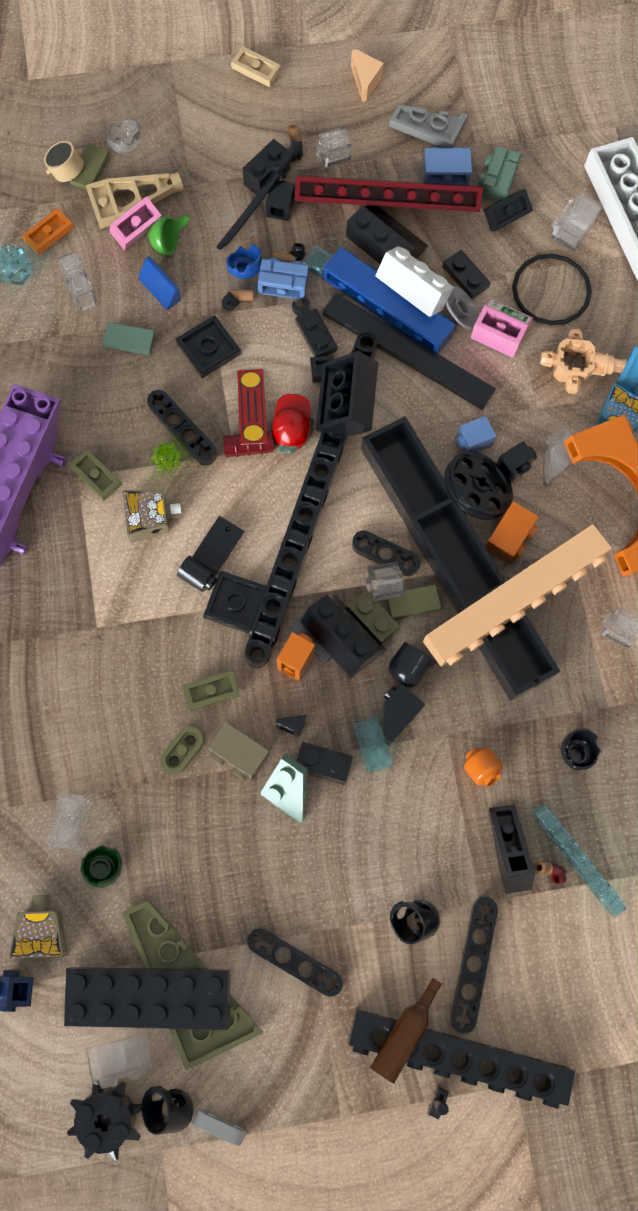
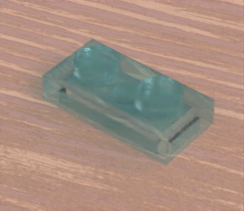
(372, 745)

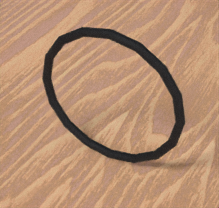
(558, 257)

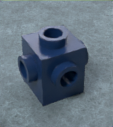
(15, 990)

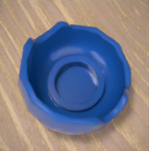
(244, 262)

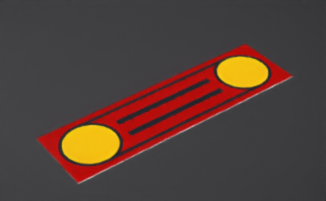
(252, 407)

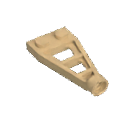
(104, 203)

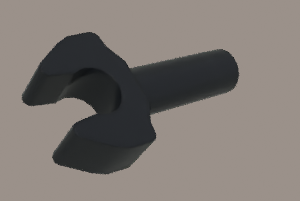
(439, 1104)

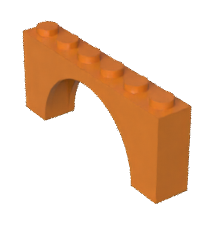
(616, 446)

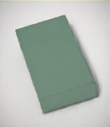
(129, 338)

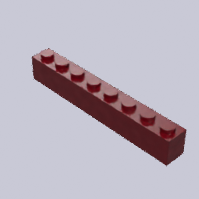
(388, 193)

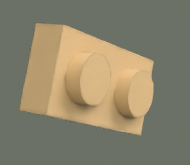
(256, 66)

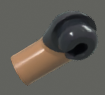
(294, 134)
(296, 254)
(235, 296)

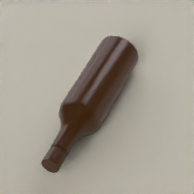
(405, 1036)

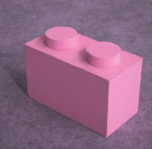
(134, 223)

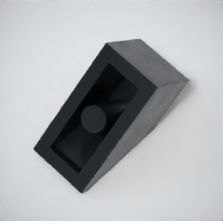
(398, 711)

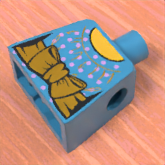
(619, 403)

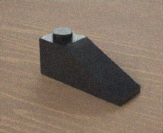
(511, 850)

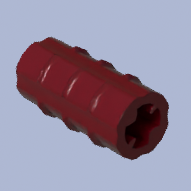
(233, 448)

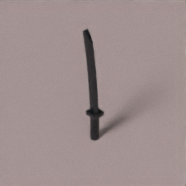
(277, 172)

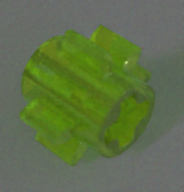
(166, 449)

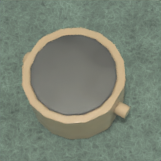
(63, 161)

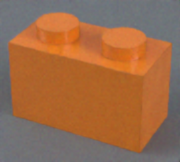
(511, 532)
(296, 655)

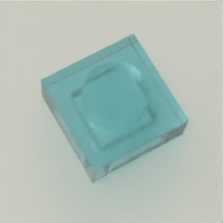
(317, 260)

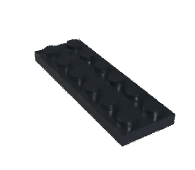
(147, 998)

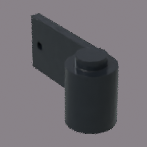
(210, 556)

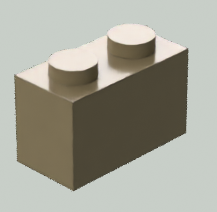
(237, 751)

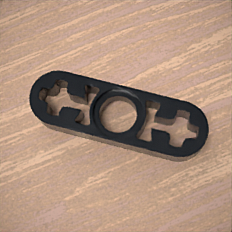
(383, 543)

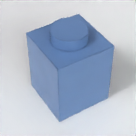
(475, 435)

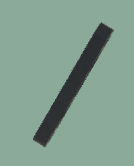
(465, 975)

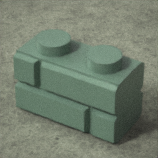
(500, 173)

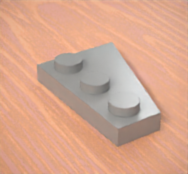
(431, 127)

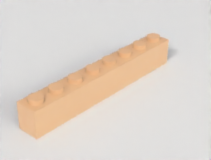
(517, 595)

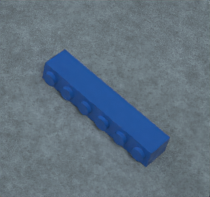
(361, 285)

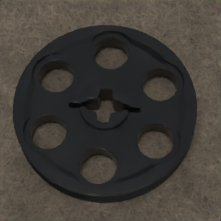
(478, 485)

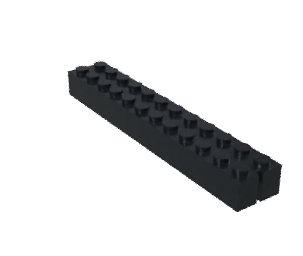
(454, 551)

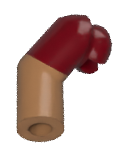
(548, 868)

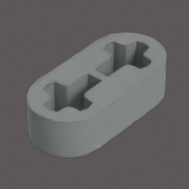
(219, 1126)

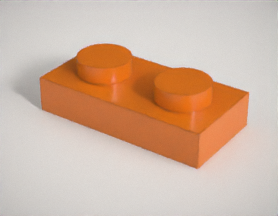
(47, 231)

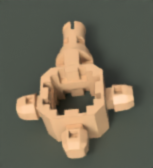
(595, 362)

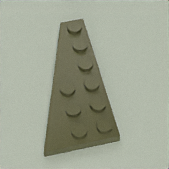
(164, 948)

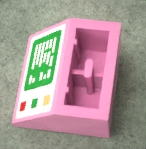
(501, 327)

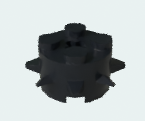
(97, 1136)

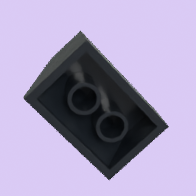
(379, 232)
(347, 395)
(342, 634)

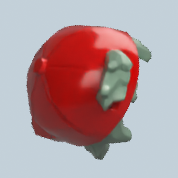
(292, 423)

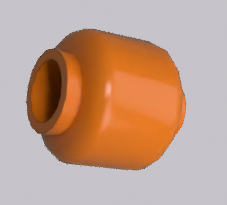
(483, 766)

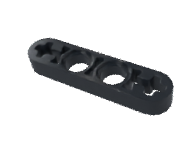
(180, 428)
(296, 959)

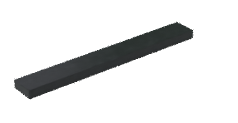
(410, 352)

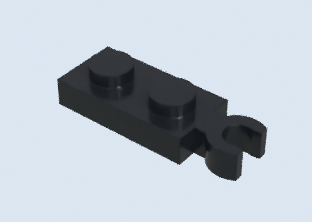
(314, 329)

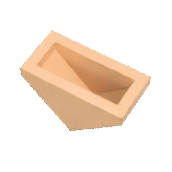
(367, 73)

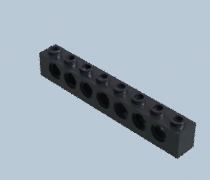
(558, 1077)

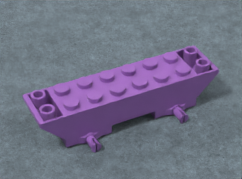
(26, 449)

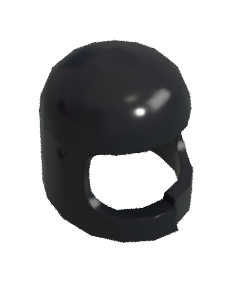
(409, 665)
(428, 914)
(177, 1118)

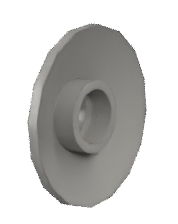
(462, 308)

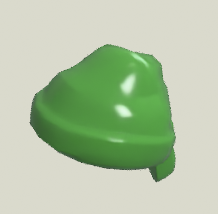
(164, 233)

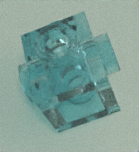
(14, 265)

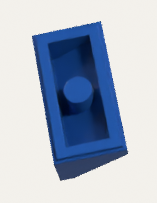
(159, 283)

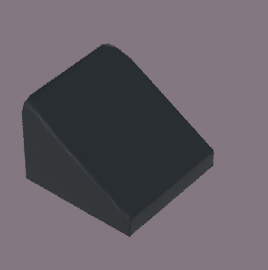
(291, 724)

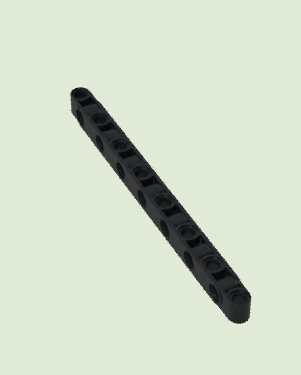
(299, 533)

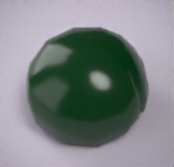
(101, 866)

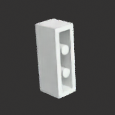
(414, 281)

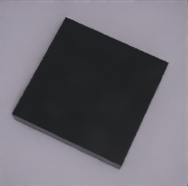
(208, 346)
(234, 602)

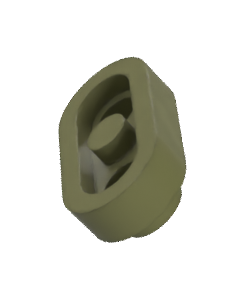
(180, 749)

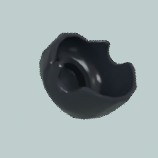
(580, 749)

